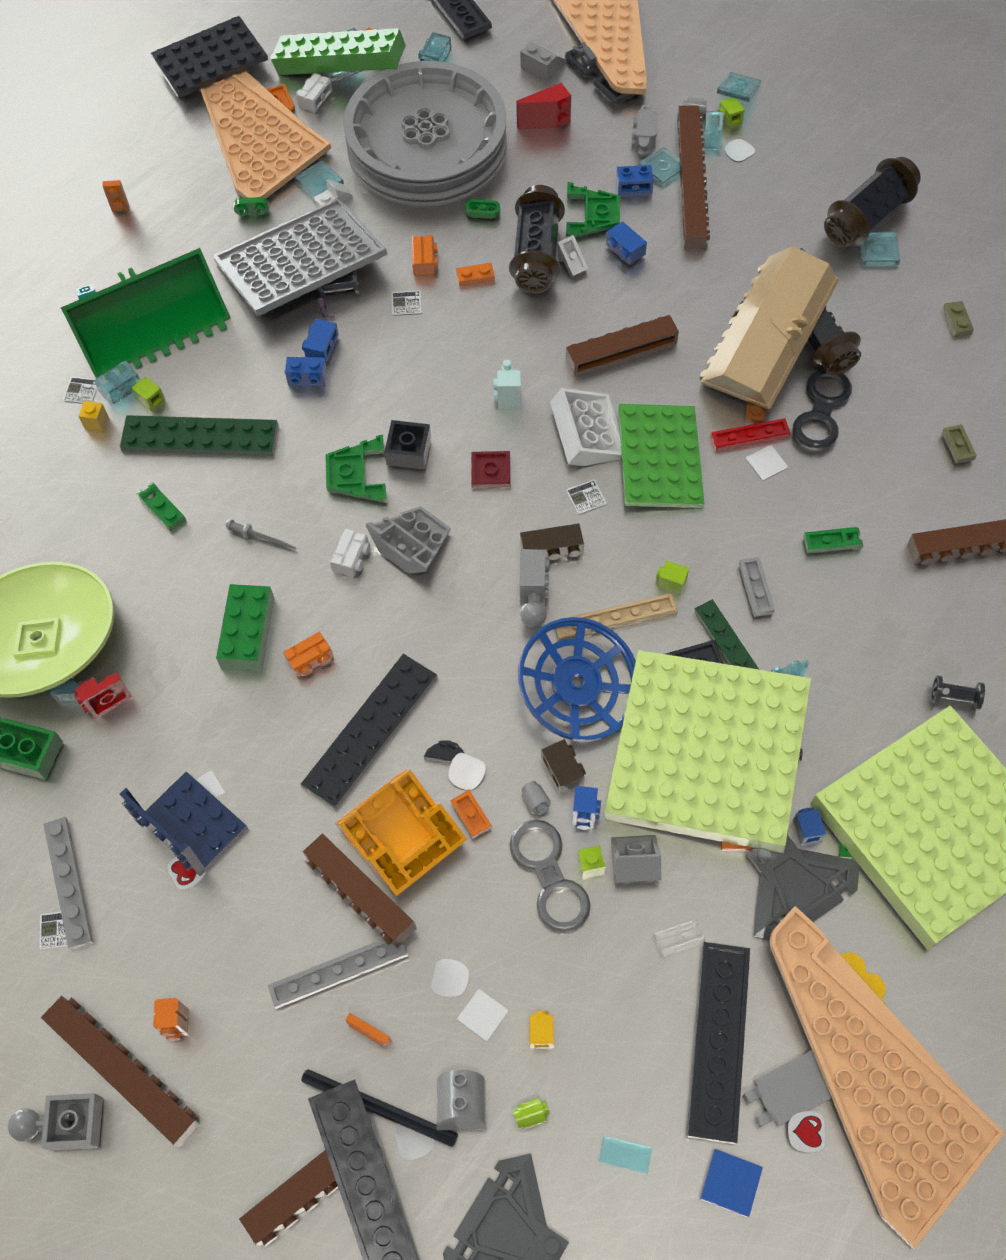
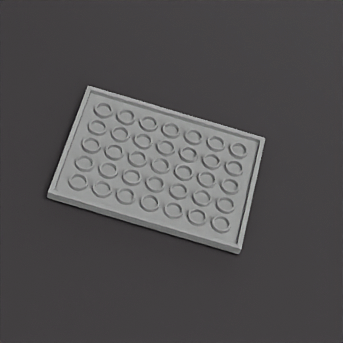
(299, 256)

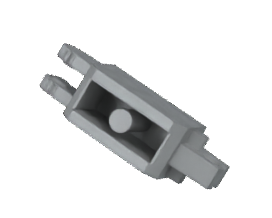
(645, 130)

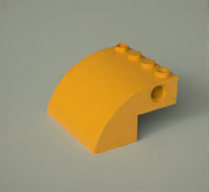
(401, 832)

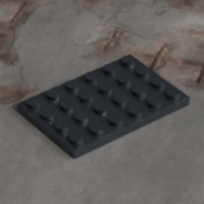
(209, 56)

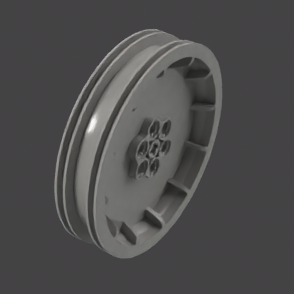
(425, 132)

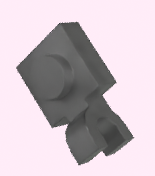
(587, 56)

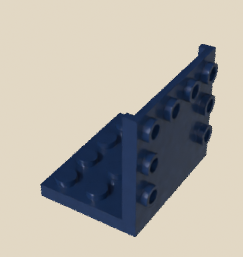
(188, 822)

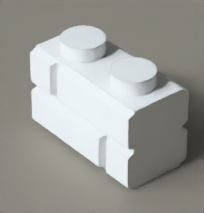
(314, 92)
(349, 553)

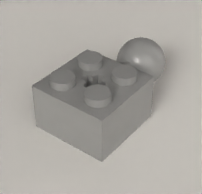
(533, 586)
(55, 1124)

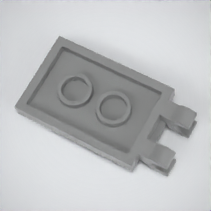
(789, 1090)

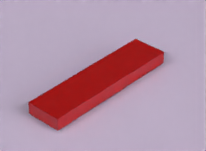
(750, 434)

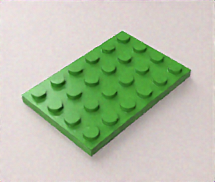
(660, 456)

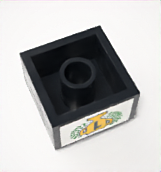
(407, 444)

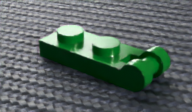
(161, 507)
(832, 540)

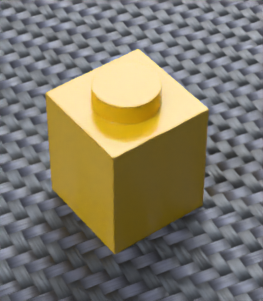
(93, 416)
(541, 1030)

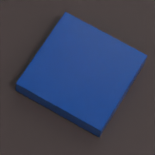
(731, 1183)

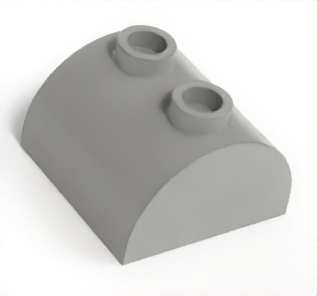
(461, 1100)

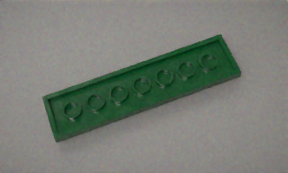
(199, 435)

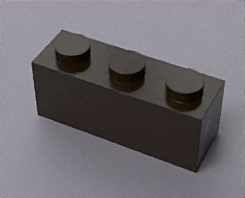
(557, 541)

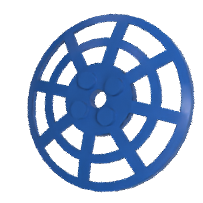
(578, 667)

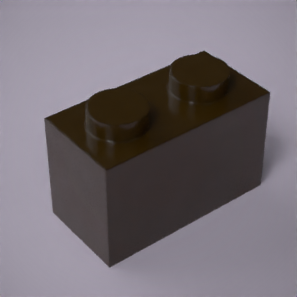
(562, 766)

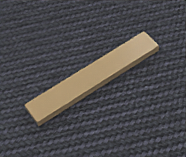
(624, 615)

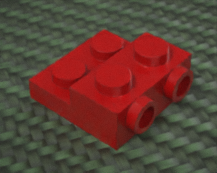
(101, 696)

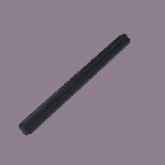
(386, 1110)

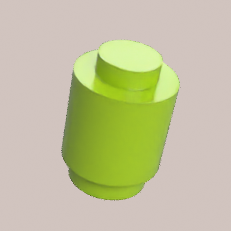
(531, 1113)

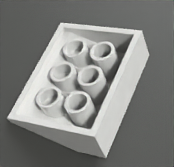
(586, 426)

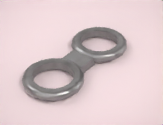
(549, 876)

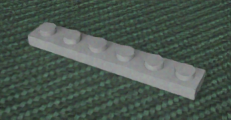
(68, 883)
(334, 972)

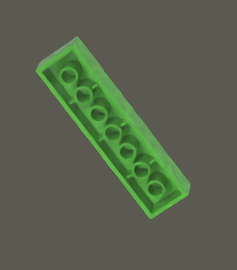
(338, 51)

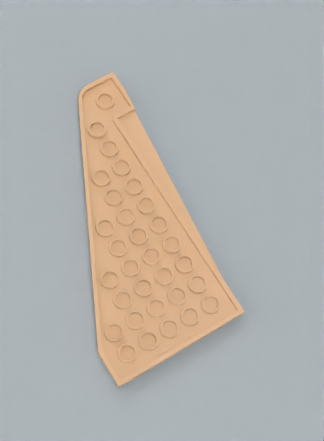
(614, 37)
(259, 135)
(898, 1106)

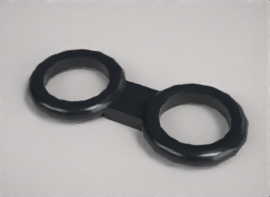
(822, 410)

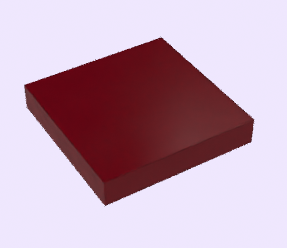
(490, 469)

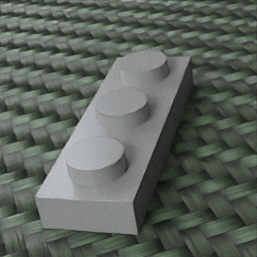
(756, 587)

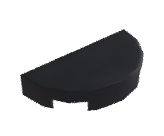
(443, 751)

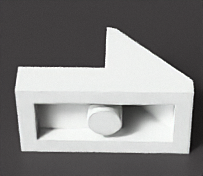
(334, 191)
(571, 255)

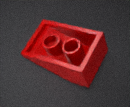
(544, 108)

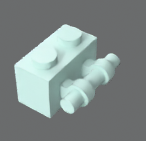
(508, 387)

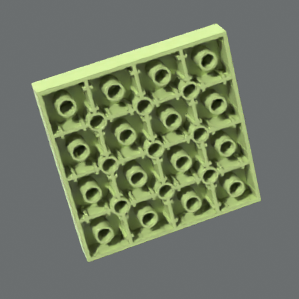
(709, 750)
(926, 824)

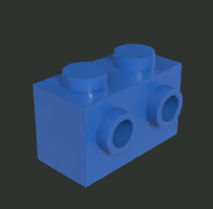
(634, 179)
(626, 243)
(320, 339)
(306, 371)
(586, 807)

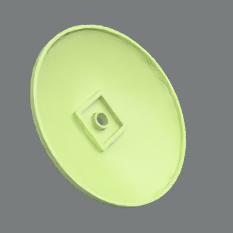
(65, 608)

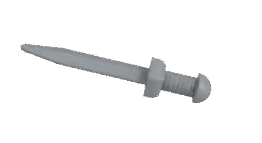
(247, 530)

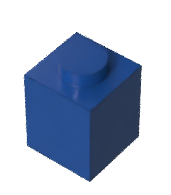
(809, 826)

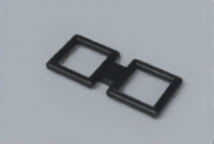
(598, 83)

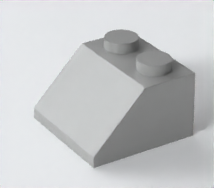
(540, 61)
(636, 859)

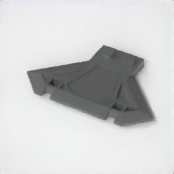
(799, 880)
(508, 1222)

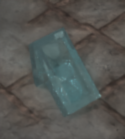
(713, 130)

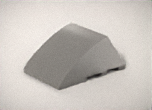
(409, 538)

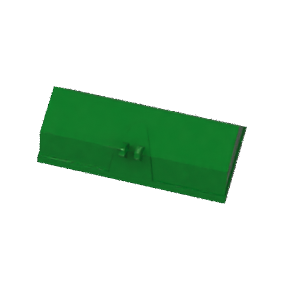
(147, 313)

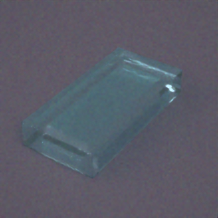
(625, 1155)

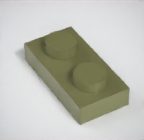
(958, 318)
(959, 444)

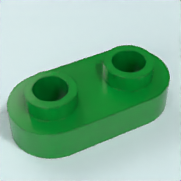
(251, 206)
(483, 208)

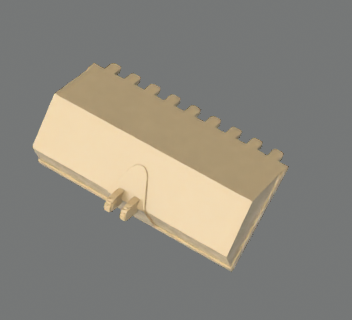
(771, 327)

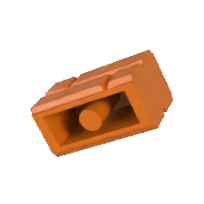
(423, 255)
(308, 655)
(171, 1018)

